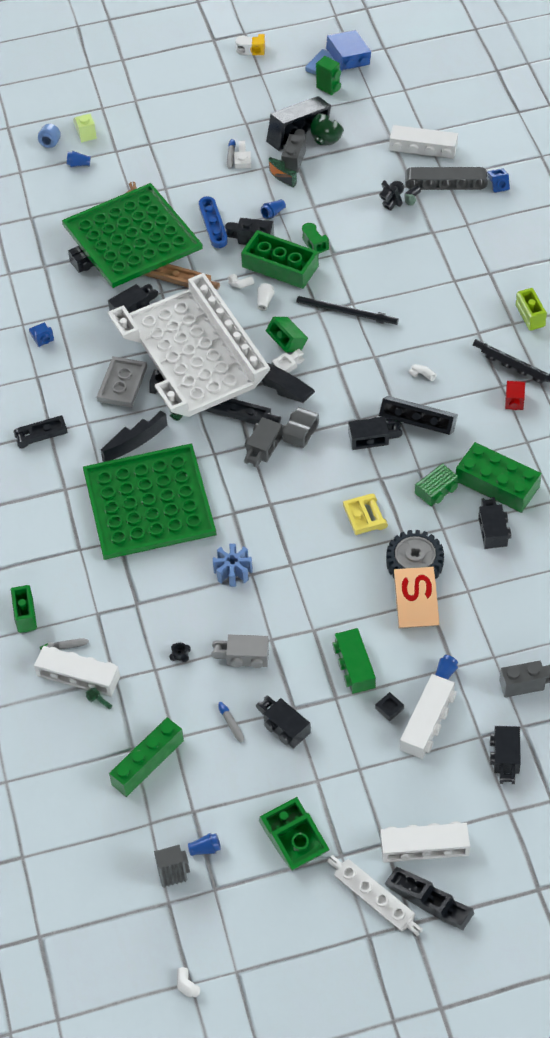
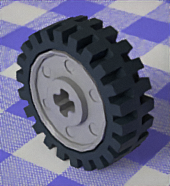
(415, 551)

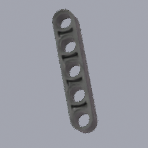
(446, 178)

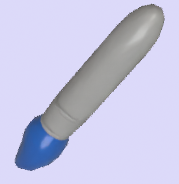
(230, 157)
(224, 710)

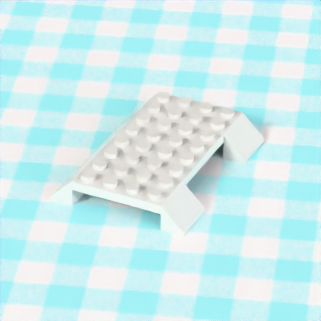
(194, 347)

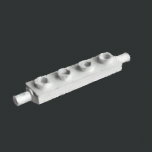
(375, 895)

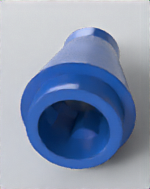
(77, 159)
(271, 209)
(446, 667)
(205, 845)

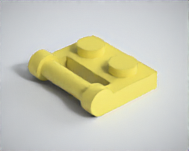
(359, 516)

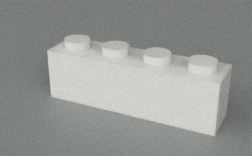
(423, 141)
(77, 670)
(427, 716)
(425, 842)

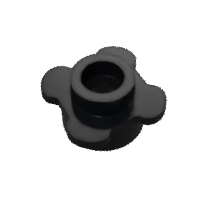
(180, 647)

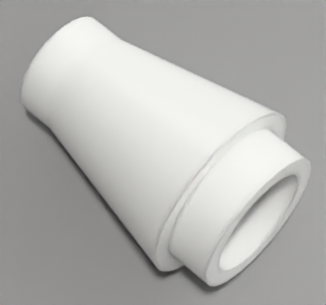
(265, 294)

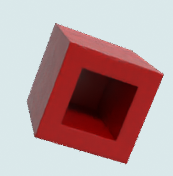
(515, 395)

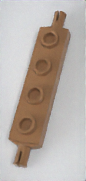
(177, 275)

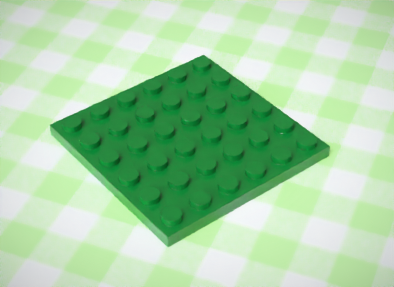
(132, 235)
(148, 501)

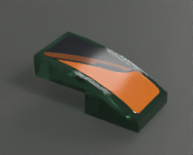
(283, 174)

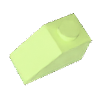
(85, 127)

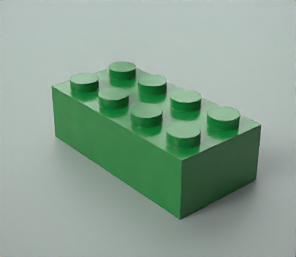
(280, 259)
(498, 477)

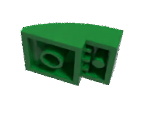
(293, 833)

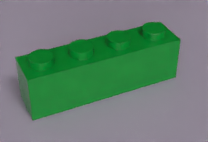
(146, 757)

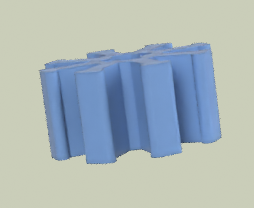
(232, 565)

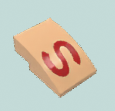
(416, 597)

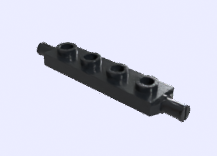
(507, 361)
(243, 411)

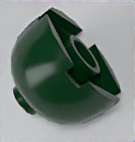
(325, 131)

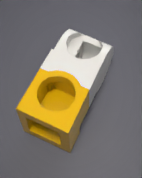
(251, 45)

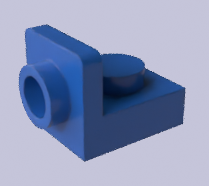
(499, 180)
(41, 334)

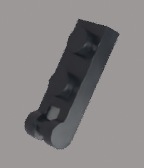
(40, 431)

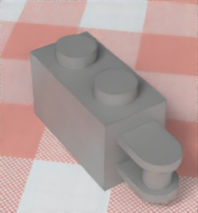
(243, 650)

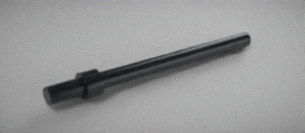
(380, 317)

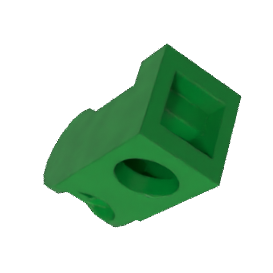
(314, 239)

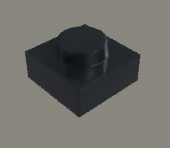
(389, 706)

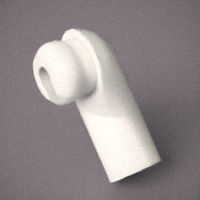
(240, 283)
(424, 370)
(186, 986)

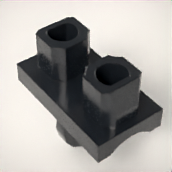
(391, 194)

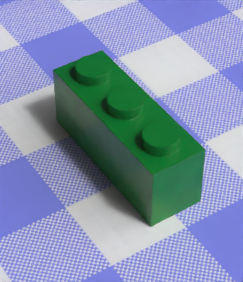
(354, 661)

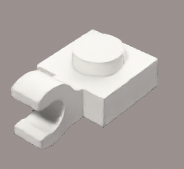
(243, 157)
(289, 362)

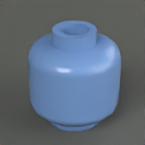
(49, 135)

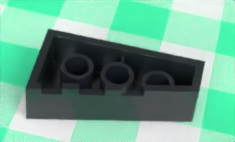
(294, 118)

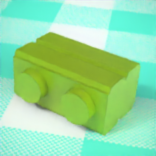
(531, 309)

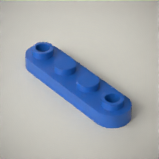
(213, 222)

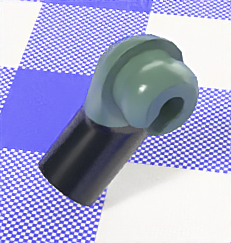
(410, 195)

